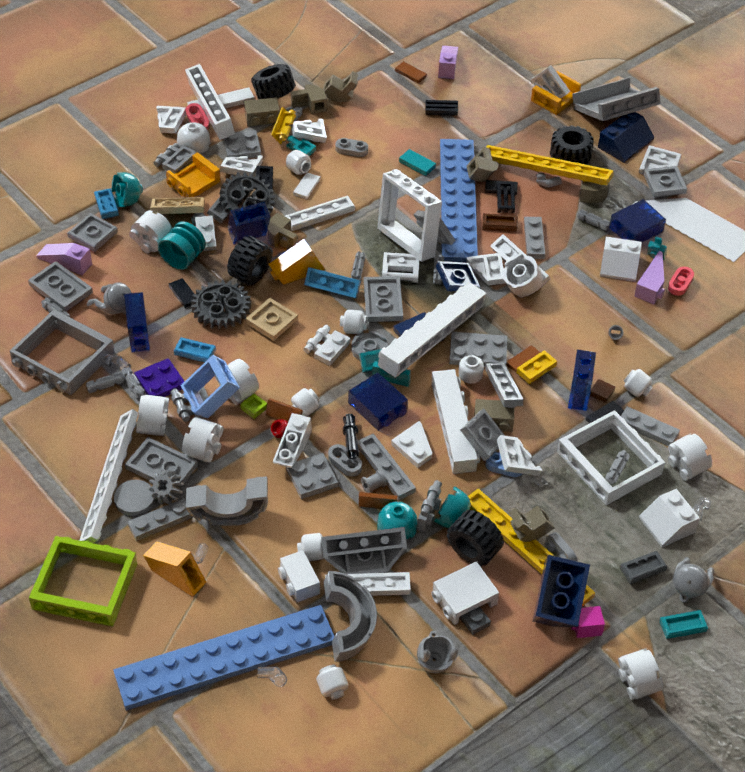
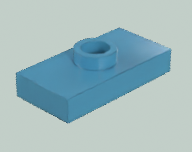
(106, 203)
(194, 349)

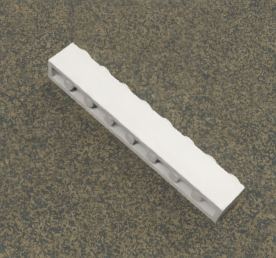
(431, 329)

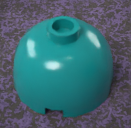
(126, 188)
(453, 508)
(397, 516)

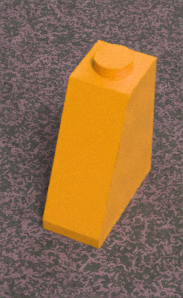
(295, 263)
(176, 567)

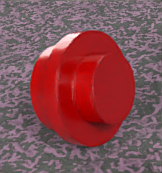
(278, 428)

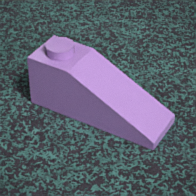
(447, 62)
(69, 255)
(651, 283)

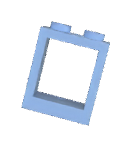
(201, 377)

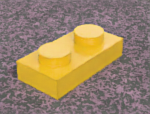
(536, 367)

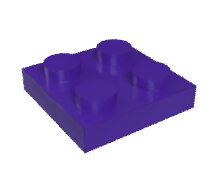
(159, 378)

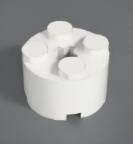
(149, 231)
(522, 275)
(247, 382)
(152, 415)
(202, 440)
(689, 456)
(640, 673)

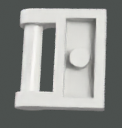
(401, 262)

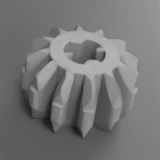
(159, 488)

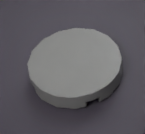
(368, 342)
(133, 497)

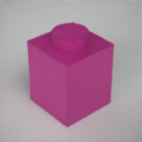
(590, 623)

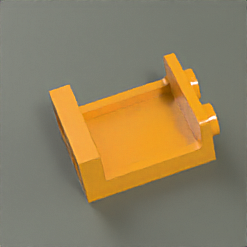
(551, 102)
(195, 177)

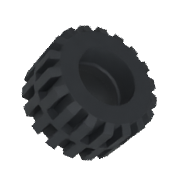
(273, 81)
(572, 144)
(249, 260)
(475, 538)

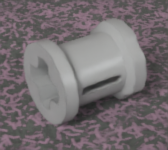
(374, 481)

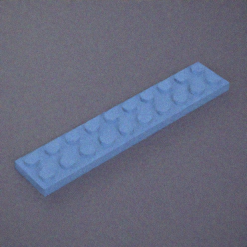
(458, 199)
(223, 657)

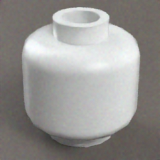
(298, 162)
(354, 321)
(471, 369)
(638, 383)
(306, 400)
(312, 546)
(332, 682)

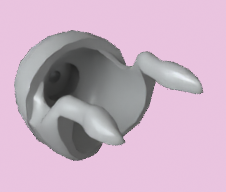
(113, 298)
(699, 579)
(438, 648)

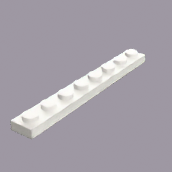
(109, 476)

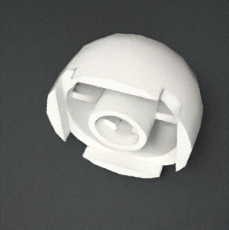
(194, 137)

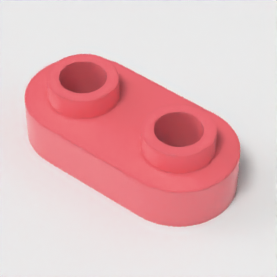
(200, 116)
(681, 281)

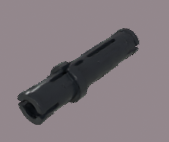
(350, 431)

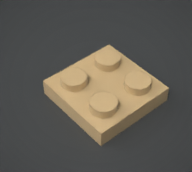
(271, 319)

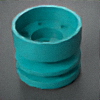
(181, 245)

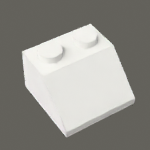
(620, 259)
(670, 518)

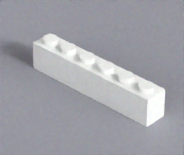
(210, 102)
(453, 417)

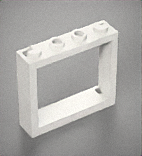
(419, 248)
(596, 482)

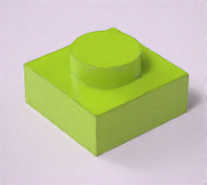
(253, 406)

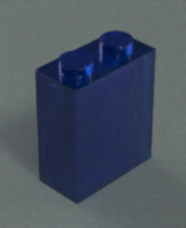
(248, 221)
(637, 222)
(136, 322)
(582, 380)
(378, 401)

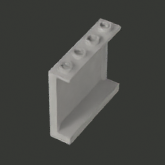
(614, 100)

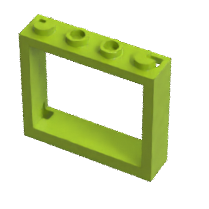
(78, 609)

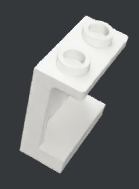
(464, 592)

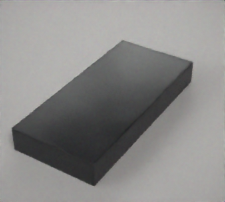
(491, 187)
(182, 292)
(604, 411)

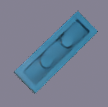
(332, 282)

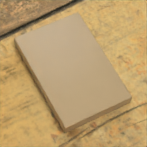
(177, 205)

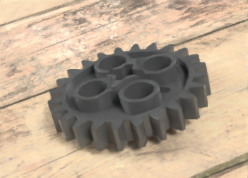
(236, 188)
(211, 301)

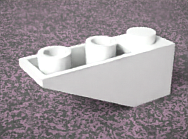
(293, 440)

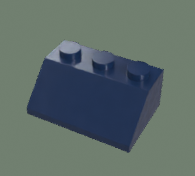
(625, 136)
(561, 592)

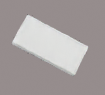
(306, 185)

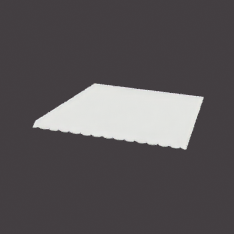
(702, 226)

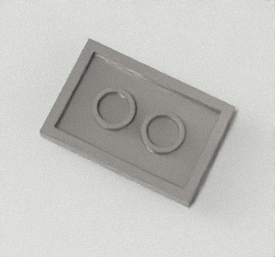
(60, 286)
(383, 298)
(484, 346)
(155, 456)

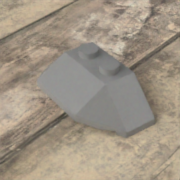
(365, 551)

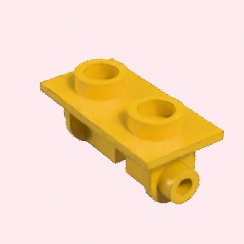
(282, 128)

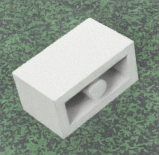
(299, 576)

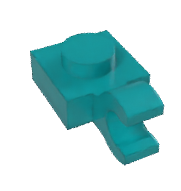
(302, 145)
(655, 247)

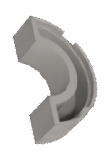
(228, 508)
(361, 611)

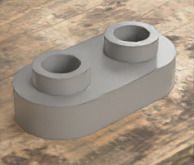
(351, 147)
(346, 465)
(559, 547)

